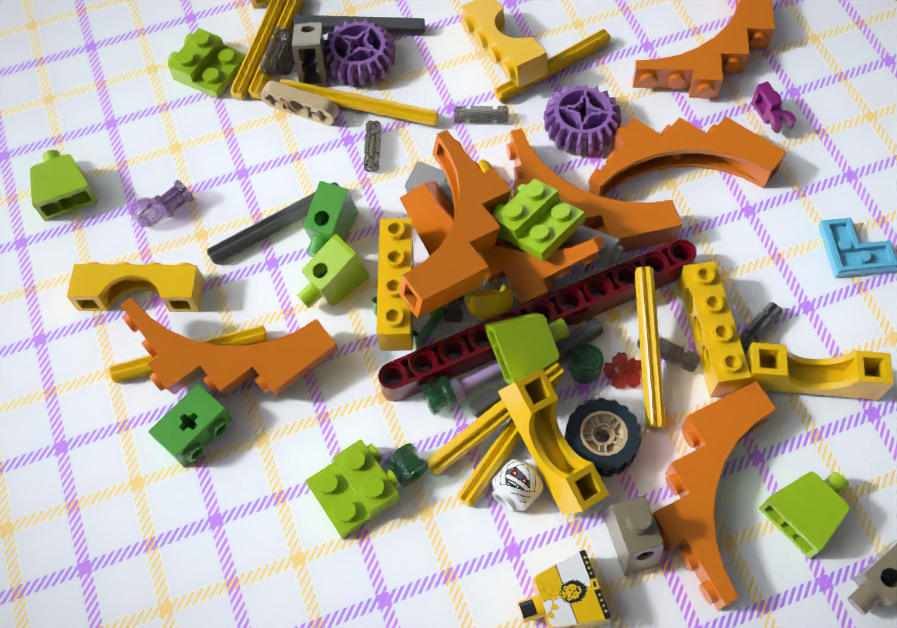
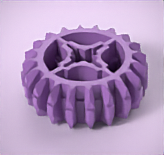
(361, 60)
(599, 122)

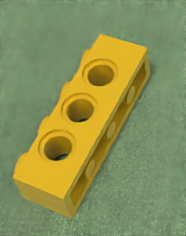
(395, 258)
(713, 329)

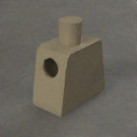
(308, 45)
(634, 533)
(871, 588)

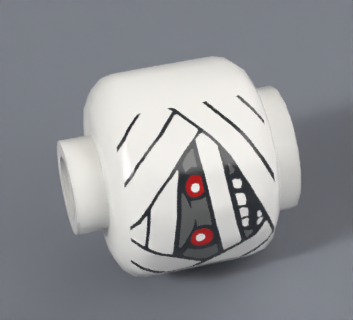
(517, 485)

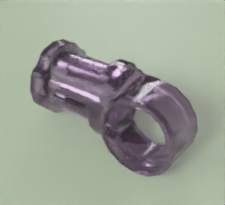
(160, 205)

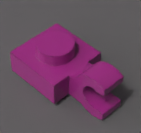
(767, 105)

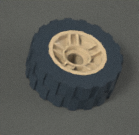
(609, 420)

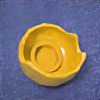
(490, 302)

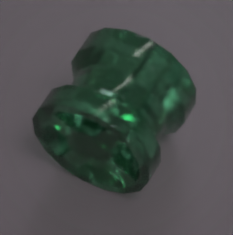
(587, 356)
(439, 395)
(407, 464)

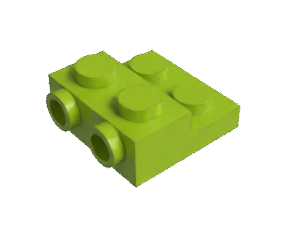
(205, 63)
(537, 219)
(354, 488)

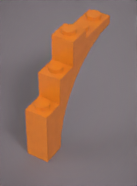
(703, 67)
(723, 148)
(634, 223)
(458, 262)
(528, 276)
(226, 367)
(694, 477)

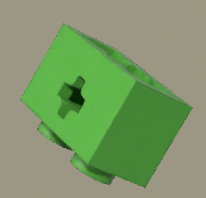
(174, 429)

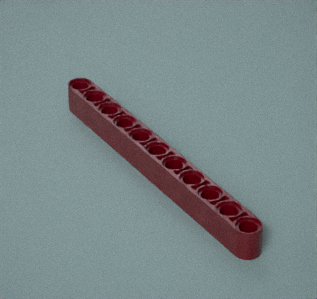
(551, 306)

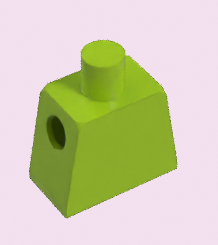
(59, 186)
(332, 273)
(525, 344)
(808, 510)

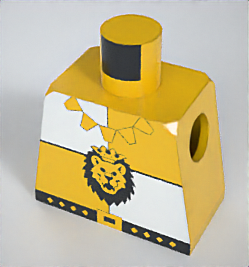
(567, 596)

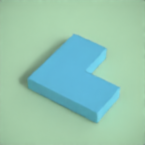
(851, 257)

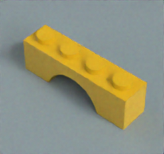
(519, 58)
(100, 285)
(852, 375)
(568, 476)

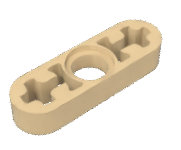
(299, 102)

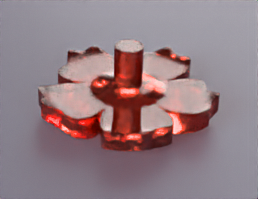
(623, 372)

